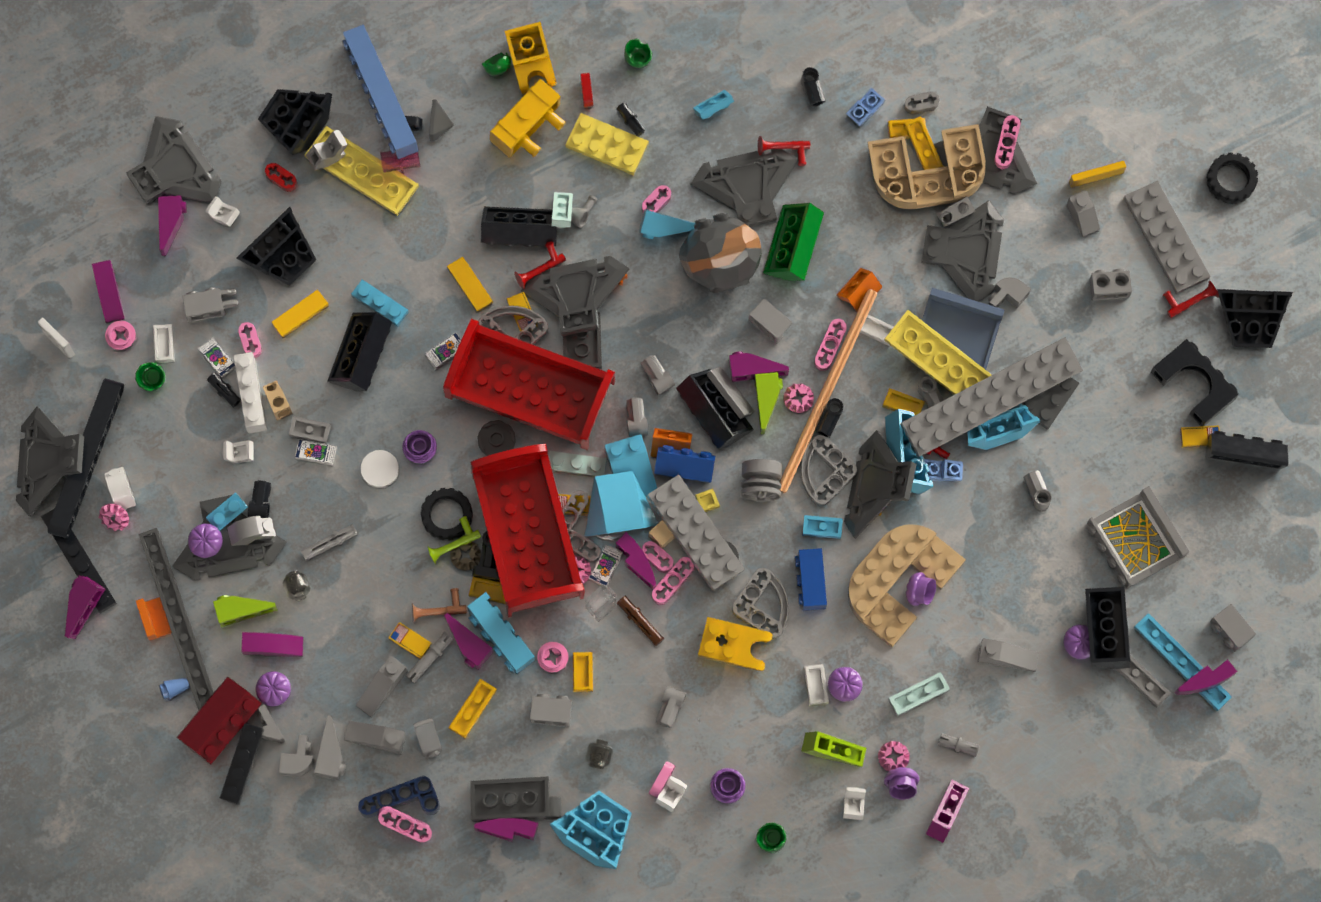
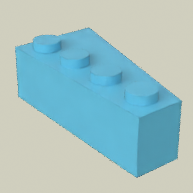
(903, 450)
(500, 634)

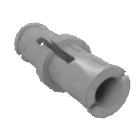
(958, 745)

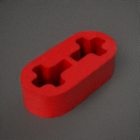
(586, 89)
(278, 180)

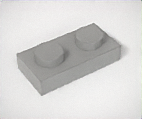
(309, 430)

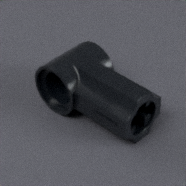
(812, 88)
(829, 419)
(260, 500)
(487, 557)

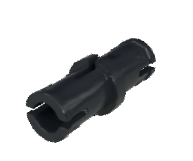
(232, 398)

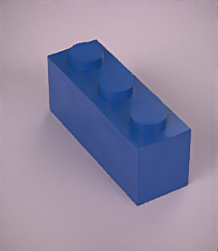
(685, 463)
(811, 579)

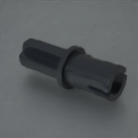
(630, 119)

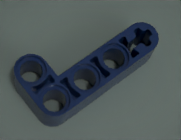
(397, 800)

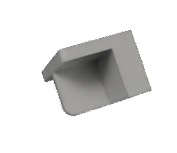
(769, 320)

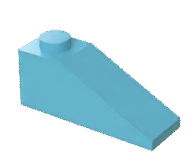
(662, 225)

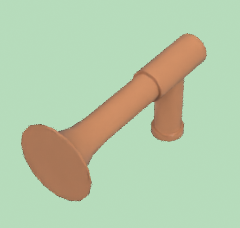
(456, 608)

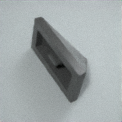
(439, 121)

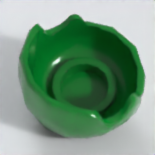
(637, 53)
(497, 64)
(150, 376)
(771, 837)

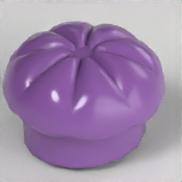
(419, 446)
(205, 540)
(920, 589)
(1077, 642)
(845, 684)
(273, 688)
(902, 782)
(727, 785)

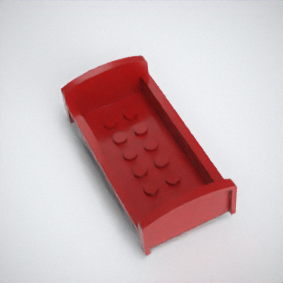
(527, 383)
(526, 528)

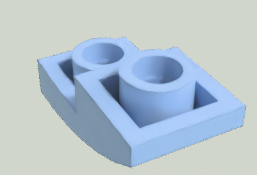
(866, 107)
(944, 470)

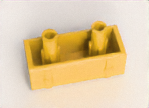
(525, 118)

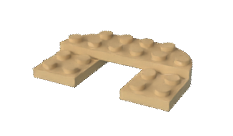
(930, 186)
(885, 565)

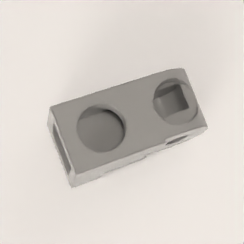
(956, 212)

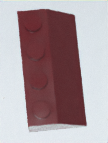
(219, 720)

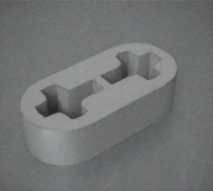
(922, 107)

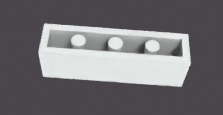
(250, 392)

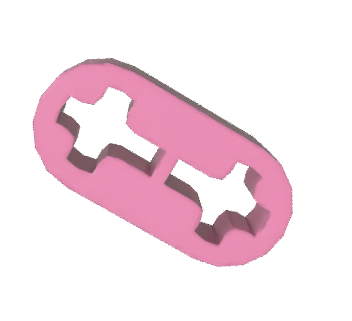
(653, 197)
(254, 338)
(660, 553)
(662, 779)

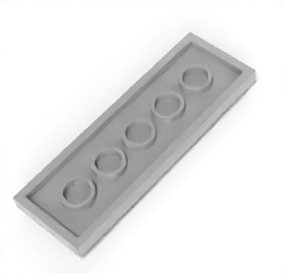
(1166, 237)
(695, 532)

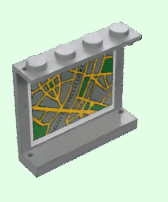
(1137, 538)

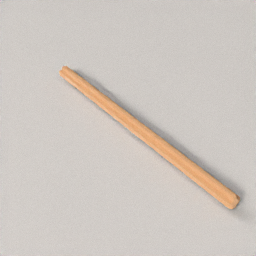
(827, 390)

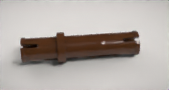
(638, 618)

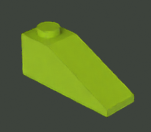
(767, 393)
(238, 609)
(833, 748)

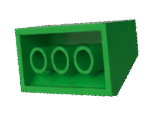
(793, 241)

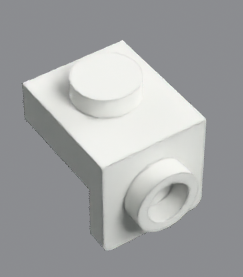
(222, 212)
(238, 451)
(671, 794)
(854, 803)

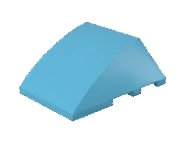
(1003, 428)
(618, 505)
(595, 830)

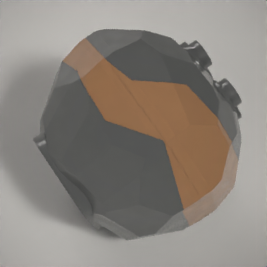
(721, 253)

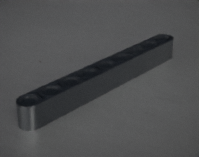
(94, 438)

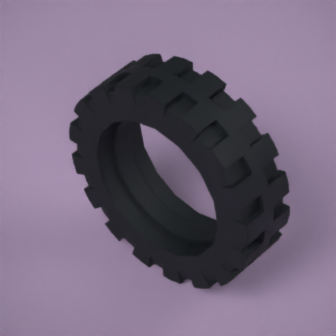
(1235, 160)
(437, 496)

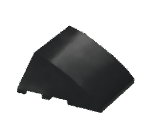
(296, 118)
(280, 250)
(1253, 315)

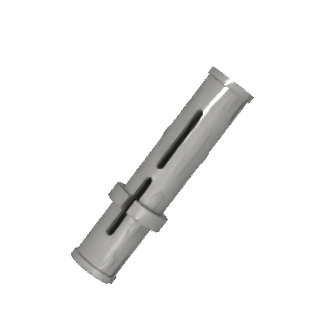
(329, 542)
(429, 657)

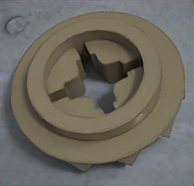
(466, 564)

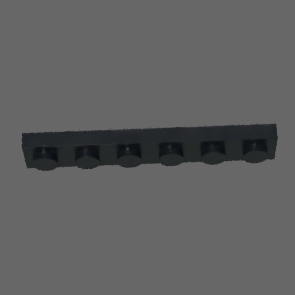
(81, 563)

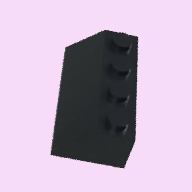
(517, 226)
(360, 351)
(713, 410)
(1247, 451)
(1108, 627)

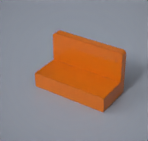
(857, 286)
(671, 438)
(153, 618)

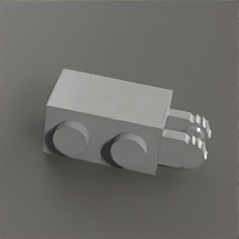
(207, 303)

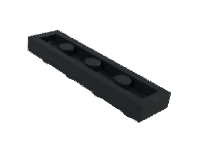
(241, 763)

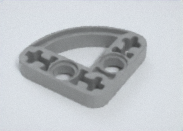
(516, 310)
(838, 473)
(751, 610)

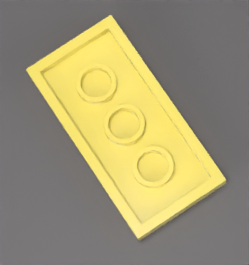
(607, 144)

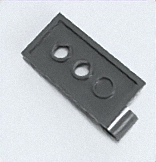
(530, 801)

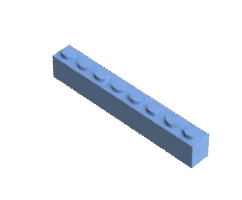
(380, 92)

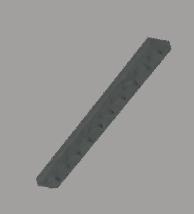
(176, 616)

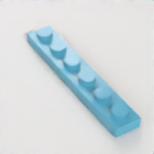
(1178, 658)

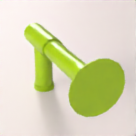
(469, 537)

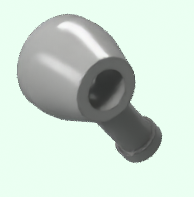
(580, 215)

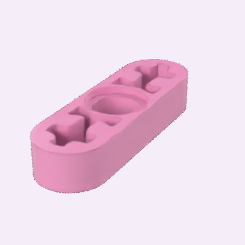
(1005, 128)
(820, 355)
(659, 588)
(419, 824)

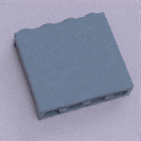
(964, 323)

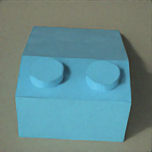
(632, 455)

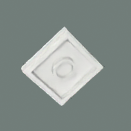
(56, 338)

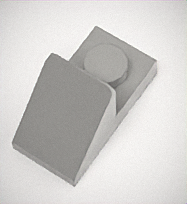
(271, 731)

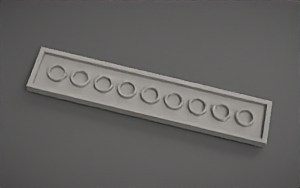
(991, 397)

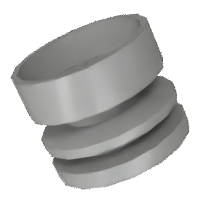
(761, 480)

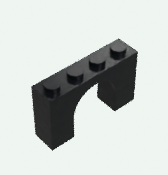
(1189, 358)

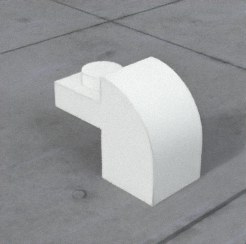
(120, 488)

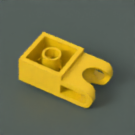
(530, 61)
(737, 649)

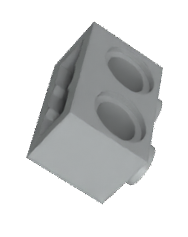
(1111, 289)

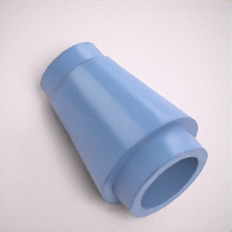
(173, 687)

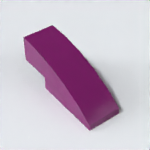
(108, 291)
(636, 560)
(272, 644)
(1207, 679)
(507, 828)

